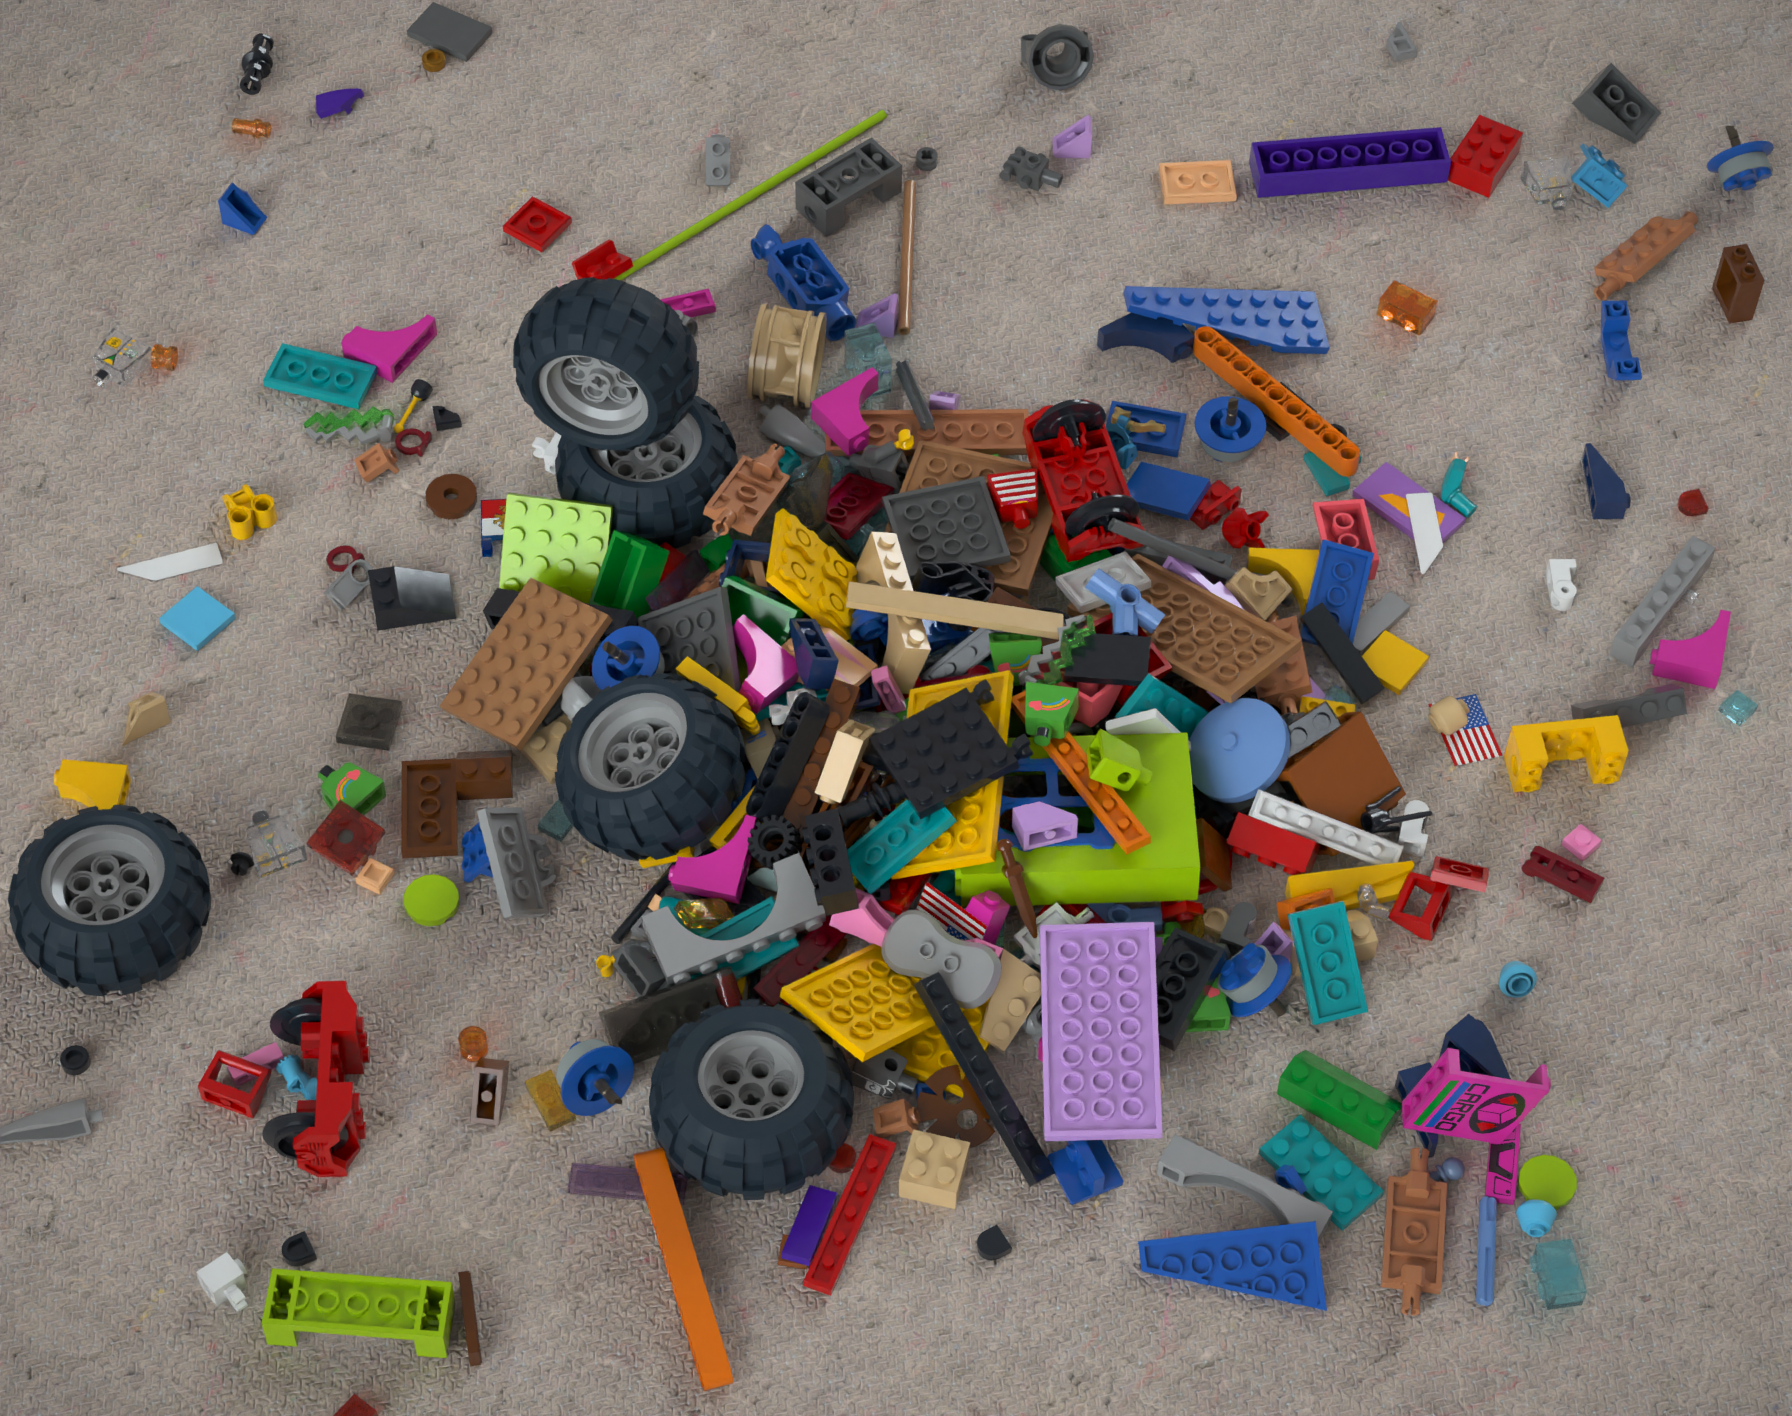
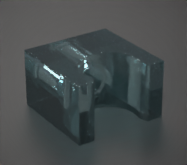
(866, 350)

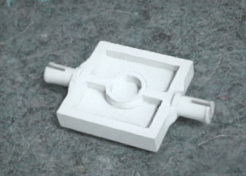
(1053, 916)

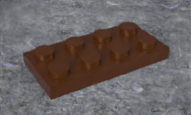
(429, 808)

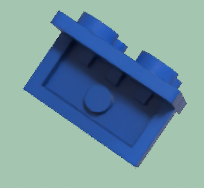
(474, 855)
(1084, 1170)

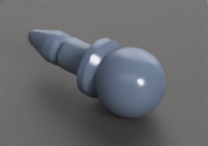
(1451, 1169)

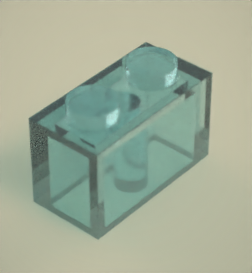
(1558, 1274)

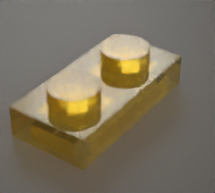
(703, 912)
(547, 1098)

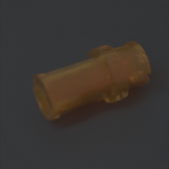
(255, 128)

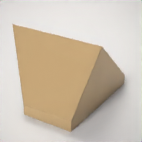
(145, 716)

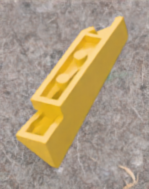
(1384, 878)

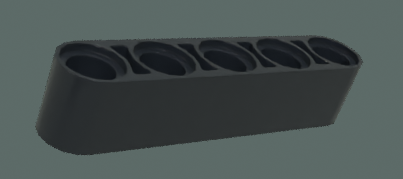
(788, 757)

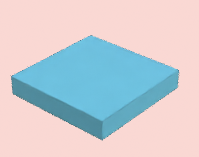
(197, 618)

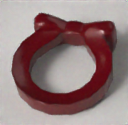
(425, 438)
(343, 549)

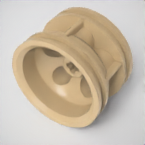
(786, 354)

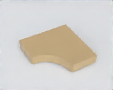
(1258, 593)

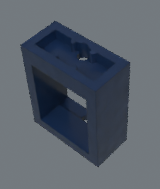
(743, 551)

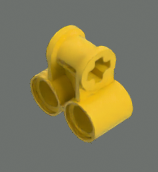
(249, 510)

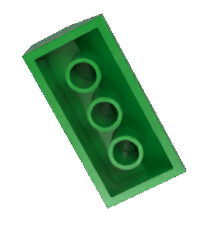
(1339, 1098)

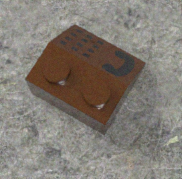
(484, 775)

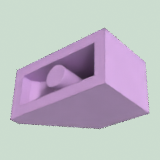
(1042, 825)

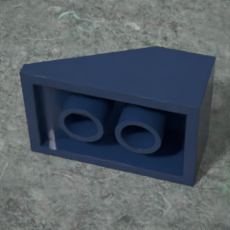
(1476, 1048)

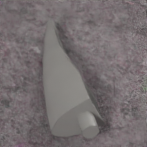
(791, 431)
(54, 1123)

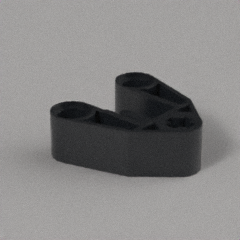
(957, 579)

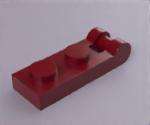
(1563, 873)

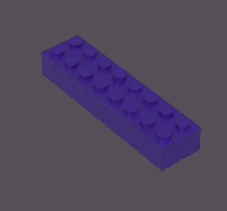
(1349, 162)

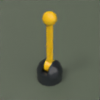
(420, 392)

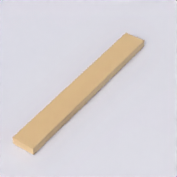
(953, 610)

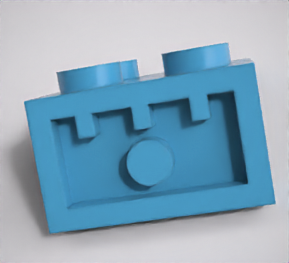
(1599, 176)

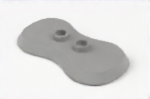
(921, 947)

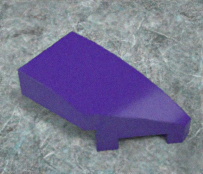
(337, 101)

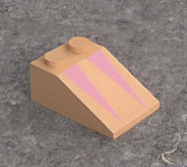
(852, 664)

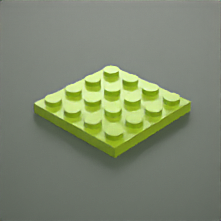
(554, 543)

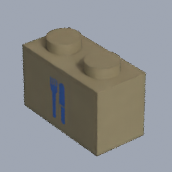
(760, 745)

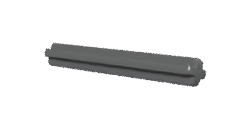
(915, 395)

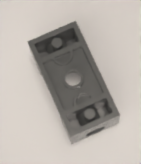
(826, 192)

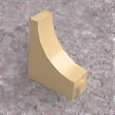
(843, 761)

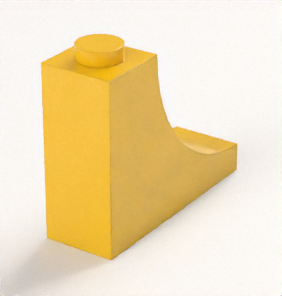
(1293, 565)
(93, 783)

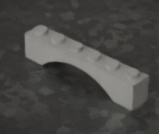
(1647, 618)
(1192, 1165)

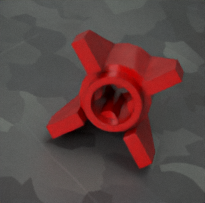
(1244, 529)

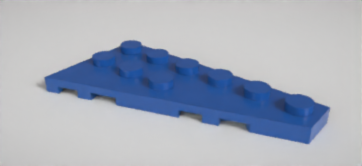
(1258, 1261)

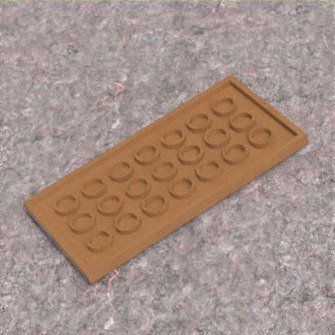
(1208, 636)

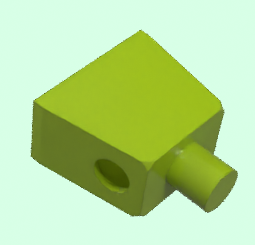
(1115, 762)

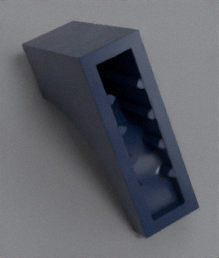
(1157, 334)

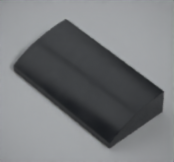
(1183, 979)

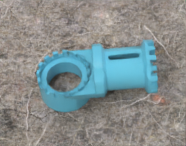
(296, 1078)

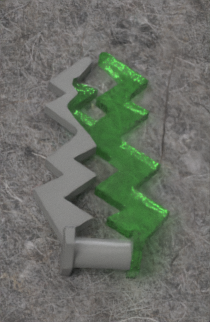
(340, 426)
(1064, 645)

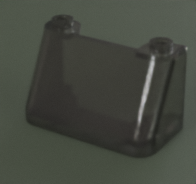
(805, 500)

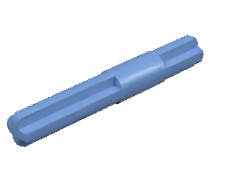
(1486, 1251)

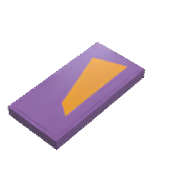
(1386, 496)

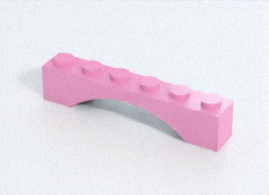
(872, 922)

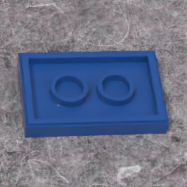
(1154, 442)
(1167, 490)

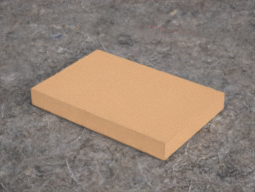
(1197, 182)

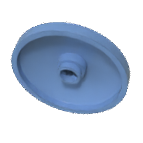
(1238, 750)

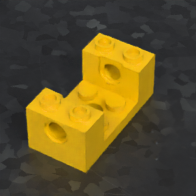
(1595, 739)

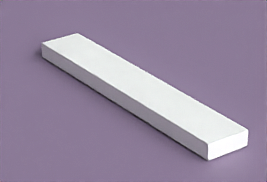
(1324, 829)

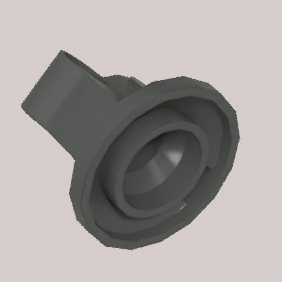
(1062, 70)

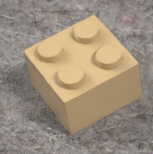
(934, 1169)

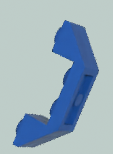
(1615, 342)

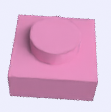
(1581, 842)

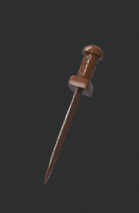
(1012, 871)

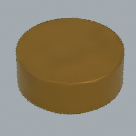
(433, 60)

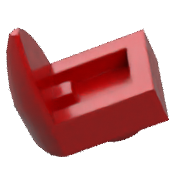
(1180, 912)

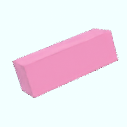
(888, 689)
(267, 1057)

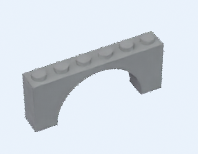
(686, 954)

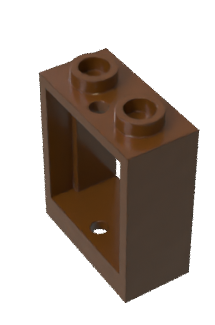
(1738, 283)

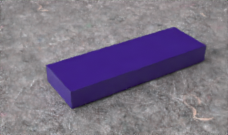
(809, 1225)

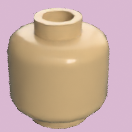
(1448, 715)

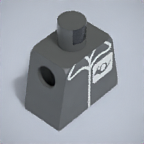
(883, 1074)

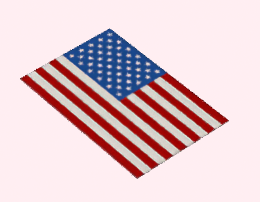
(1475, 740)
(950, 915)

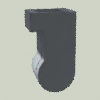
(1238, 926)

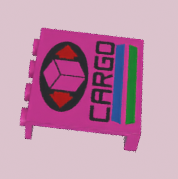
(1471, 1103)

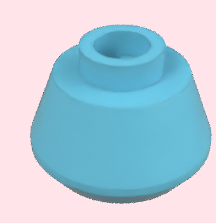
(1517, 979)
(1536, 1217)

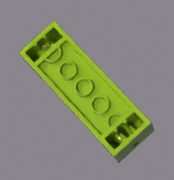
(359, 1308)

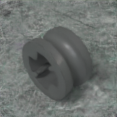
(926, 165)

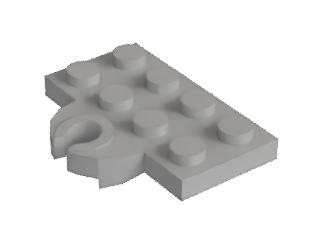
(515, 862)

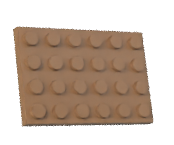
(526, 663)

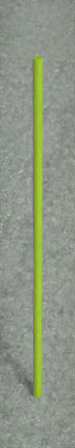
(753, 193)

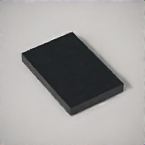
(1110, 660)

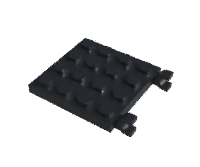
(947, 751)

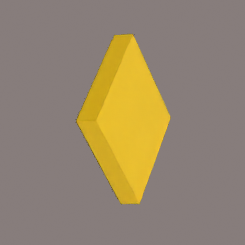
(1394, 661)

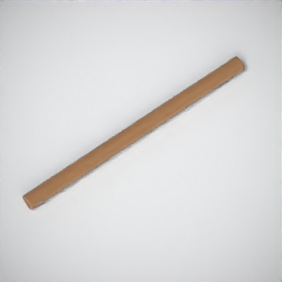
(907, 248)

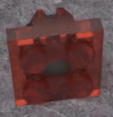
(346, 838)

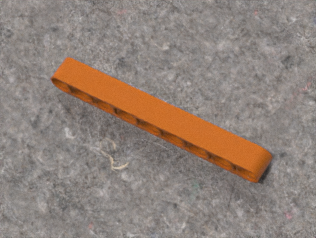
(1276, 401)
(683, 1269)

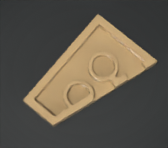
(1010, 1002)

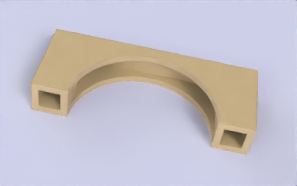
(907, 640)

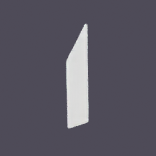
(1425, 528)
(176, 563)

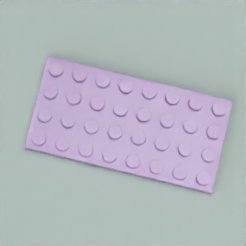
(1100, 1032)

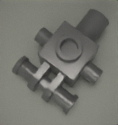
(1030, 169)

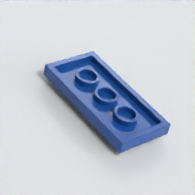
(1340, 585)

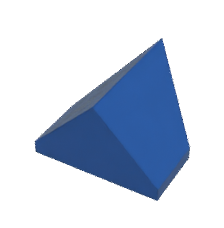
(239, 210)

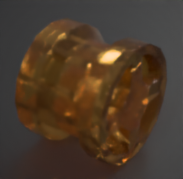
(164, 357)
(473, 1051)

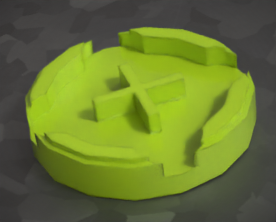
(431, 900)
(1547, 1180)

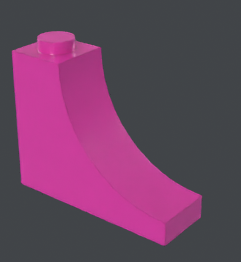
(391, 349)
(840, 414)
(1693, 659)
(768, 664)
(718, 873)
(991, 911)

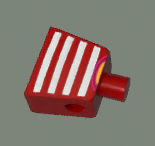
(1014, 496)

